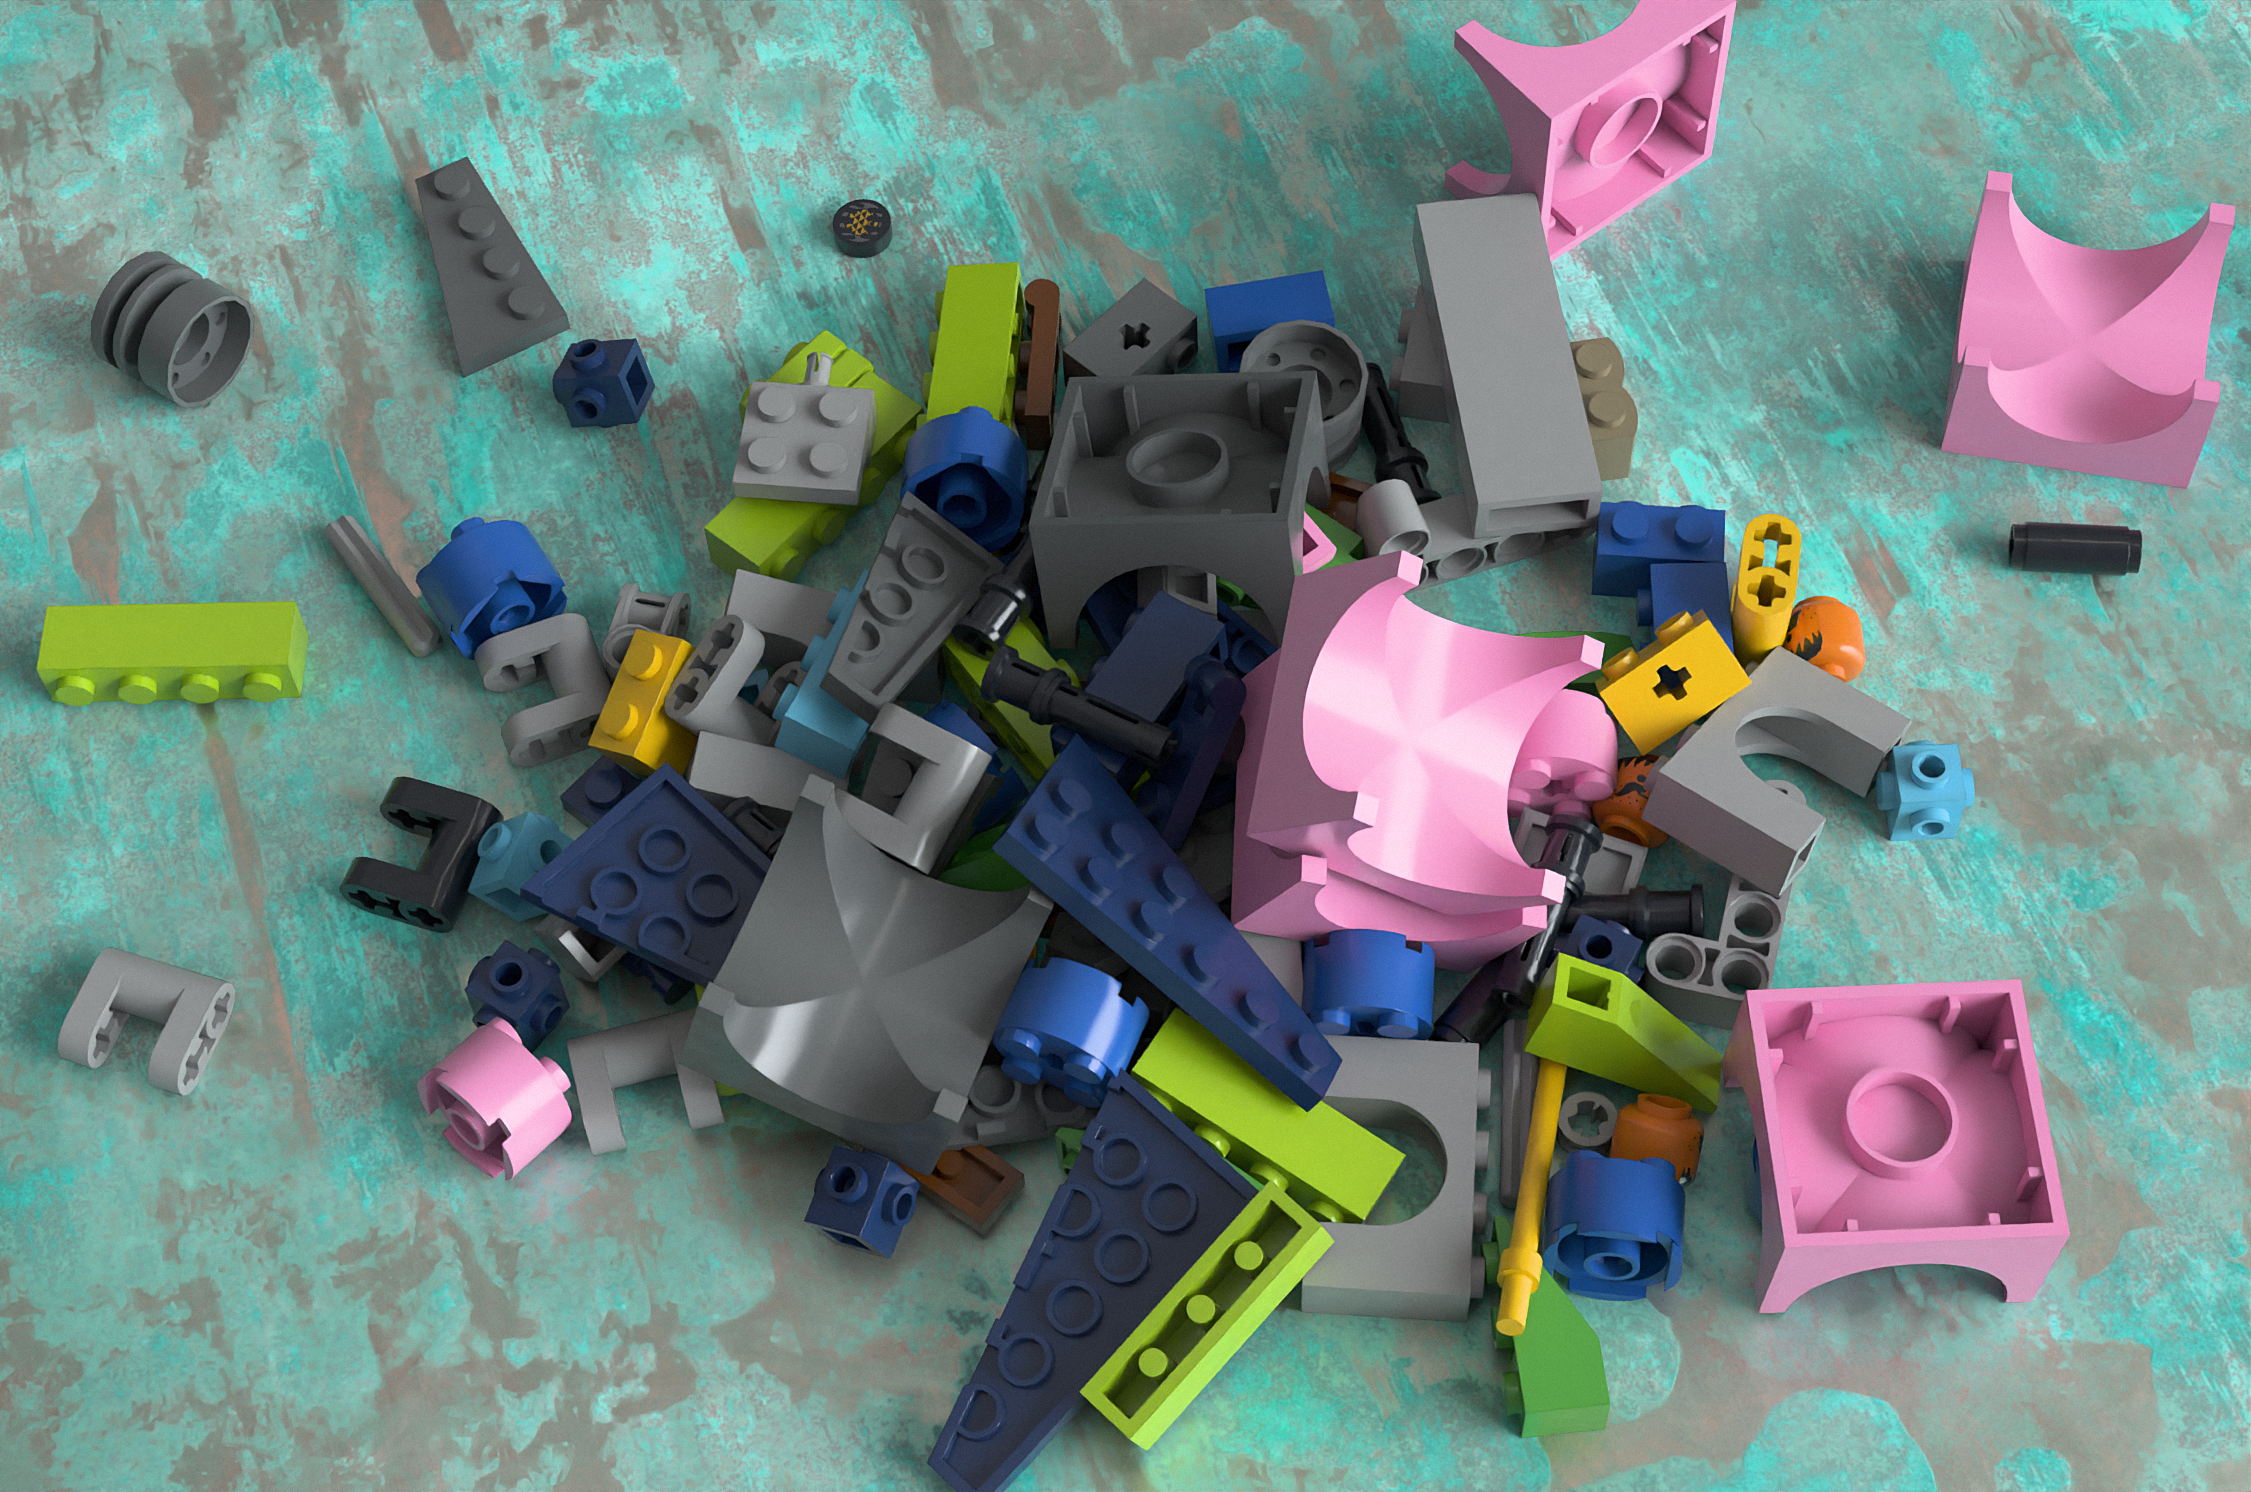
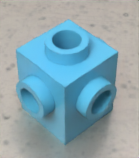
(1924, 791)
(511, 856)

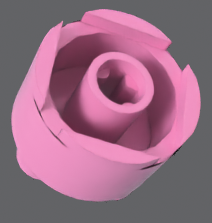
(1566, 758)
(497, 1099)

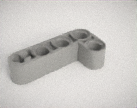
(1443, 535)
(1730, 960)

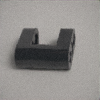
(440, 884)

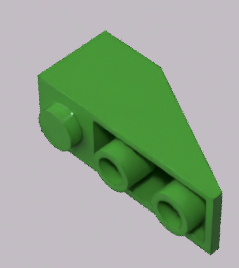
(1555, 1363)

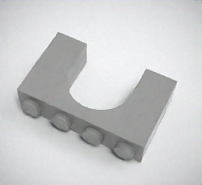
(733, 768)
(1732, 815)
(1426, 1262)

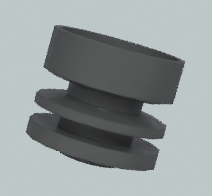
(172, 329)
(1340, 376)

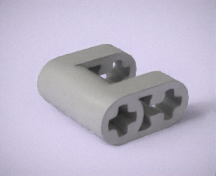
(567, 656)
(709, 682)
(933, 798)
(127, 984)
(632, 1056)

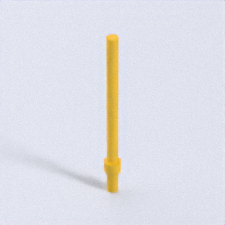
(1520, 1263)

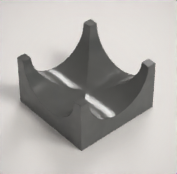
(1179, 476)
(862, 988)

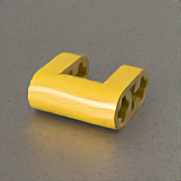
(1762, 594)

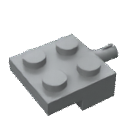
(806, 439)

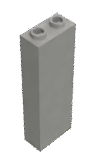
(1506, 366)

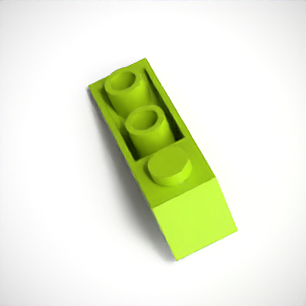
(1620, 1033)

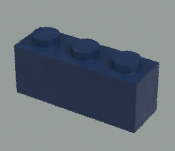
(1148, 673)

